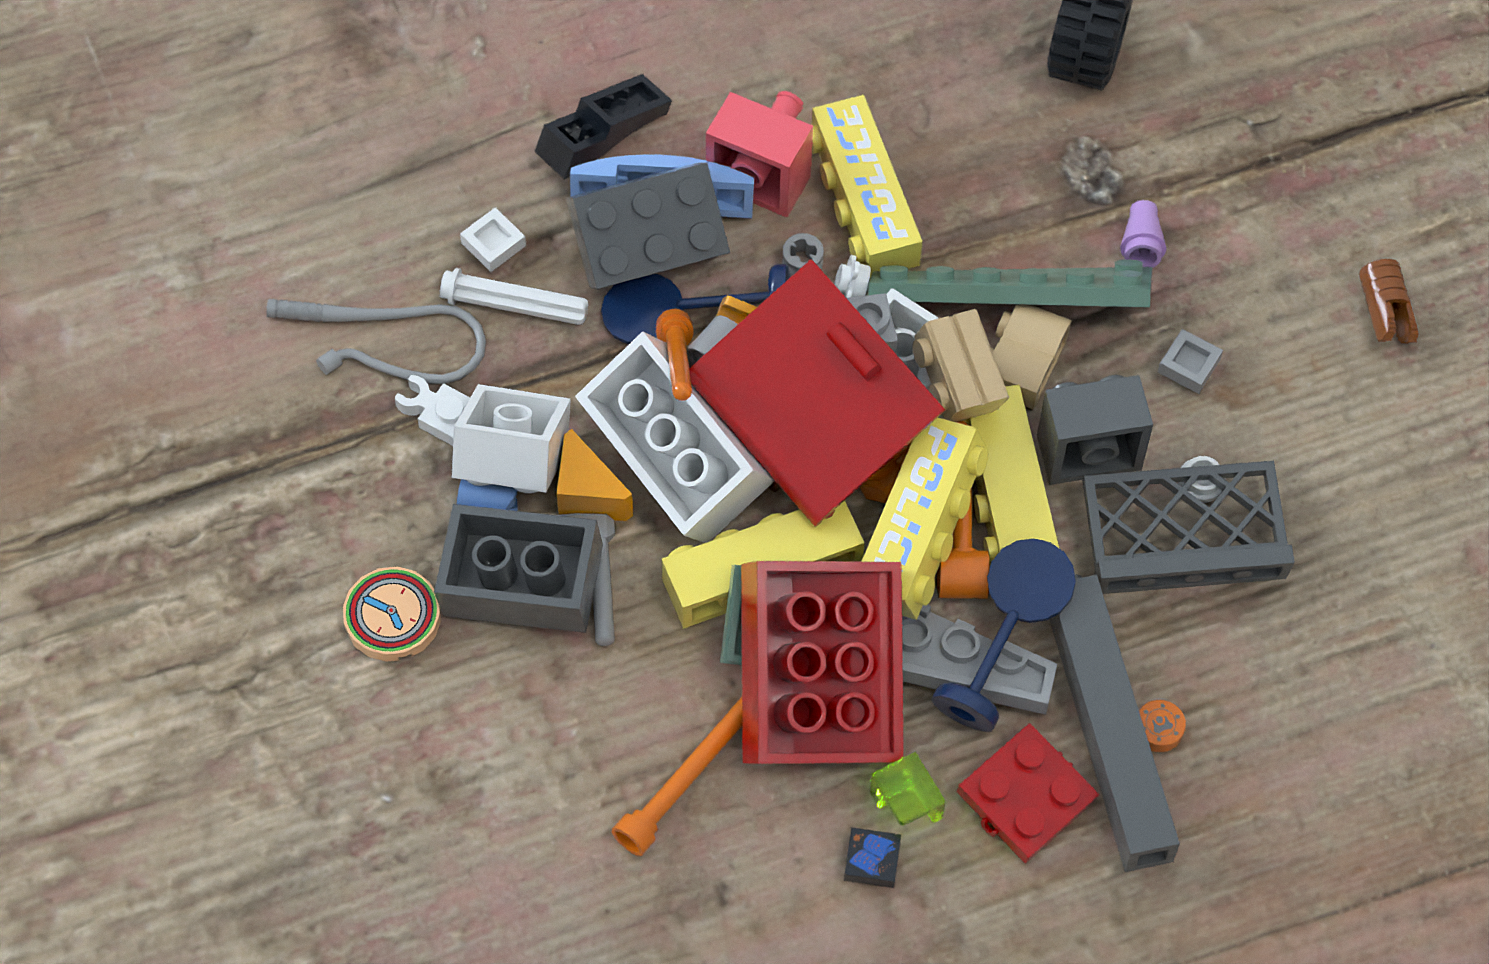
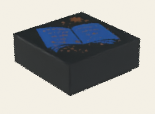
(872, 857)

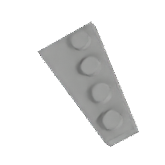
(952, 653)

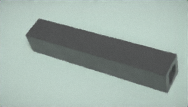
(1114, 730)

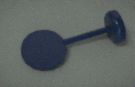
(639, 302)
(1028, 584)

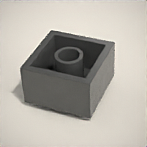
(1094, 428)

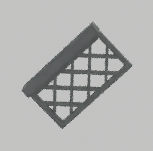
(1190, 566)

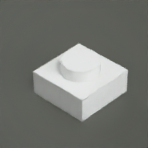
(493, 239)

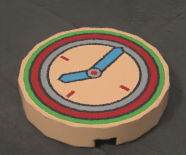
(391, 613)

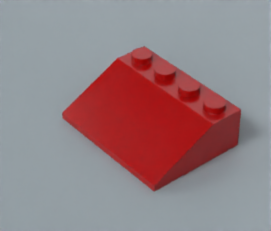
(822, 662)

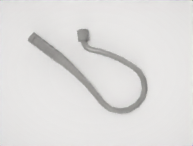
(332, 313)

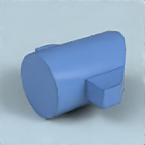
(487, 496)

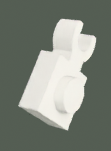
(436, 410)

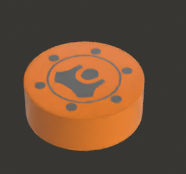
(1163, 724)

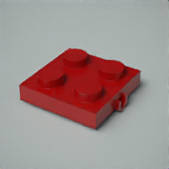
(1027, 793)

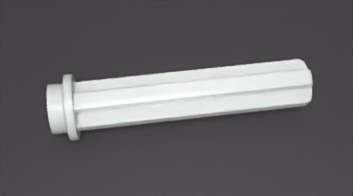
(512, 297)

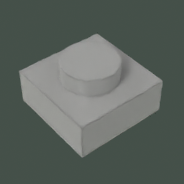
(1190, 361)

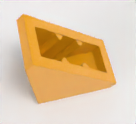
(588, 484)

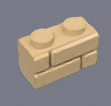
(960, 366)

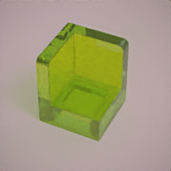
(907, 790)

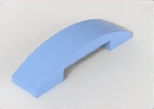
(732, 187)

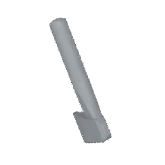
(603, 593)

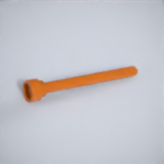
(677, 331)
(637, 829)

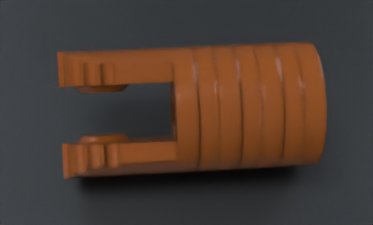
(1388, 301)

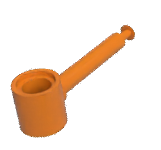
(966, 568)

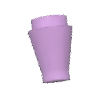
(1143, 235)

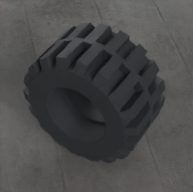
(1088, 41)

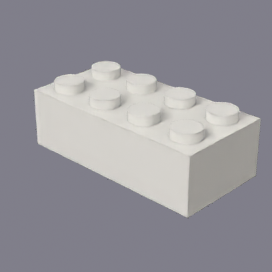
(673, 445)

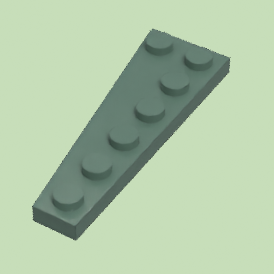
(1117, 286)

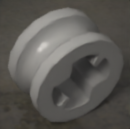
(802, 242)

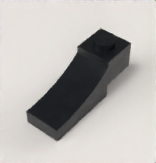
(600, 123)

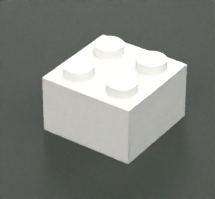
(510, 438)

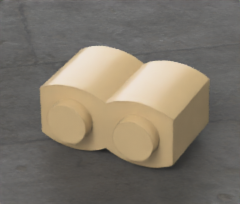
(1029, 349)

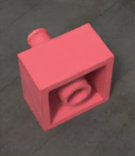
(764, 145)

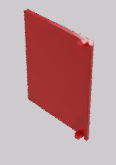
(814, 392)

